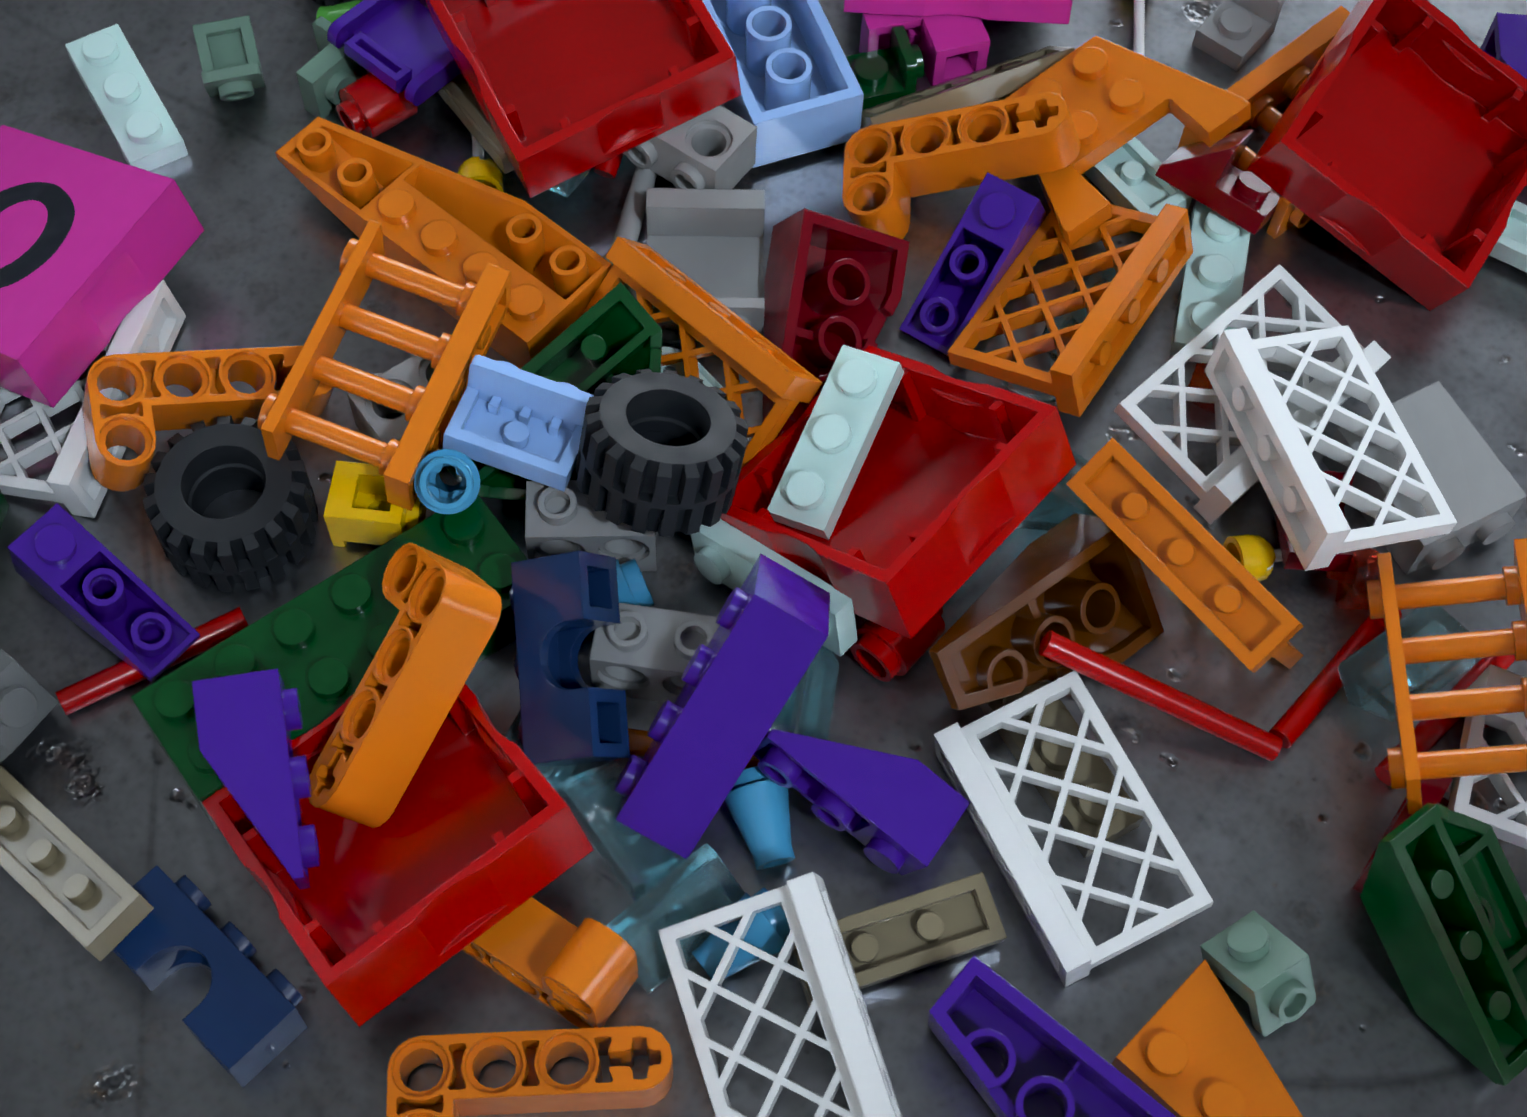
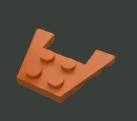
(1111, 101)

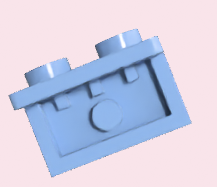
(518, 422)

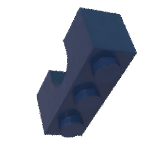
(554, 610)
(245, 1013)

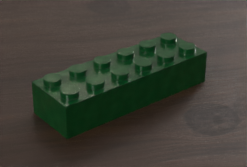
(326, 637)

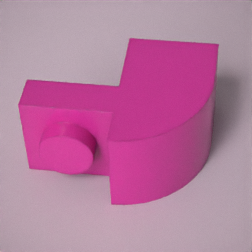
(947, 42)

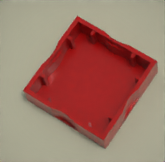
(585, 76)
(1405, 146)
(932, 500)
(446, 866)

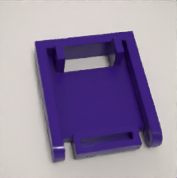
(397, 46)

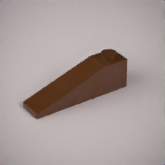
(1066, 581)

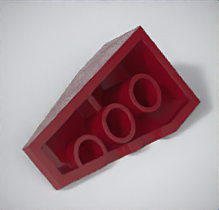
(828, 289)

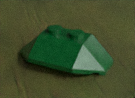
(602, 343)
(1455, 934)

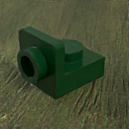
(888, 71)

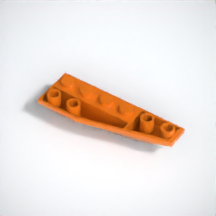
(452, 229)

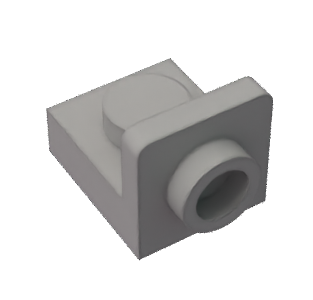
(1237, 30)

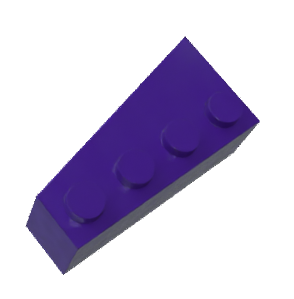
(725, 708)
(1024, 1057)

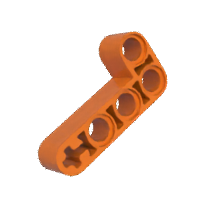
(952, 152)
(156, 409)
(407, 687)
(564, 967)
(531, 1086)

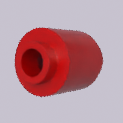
(372, 106)
(891, 654)

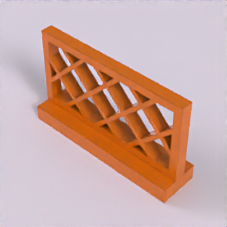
(1113, 308)
(718, 329)
(1187, 558)

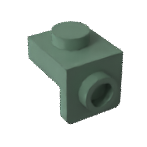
(229, 58)
(326, 73)
(1263, 970)

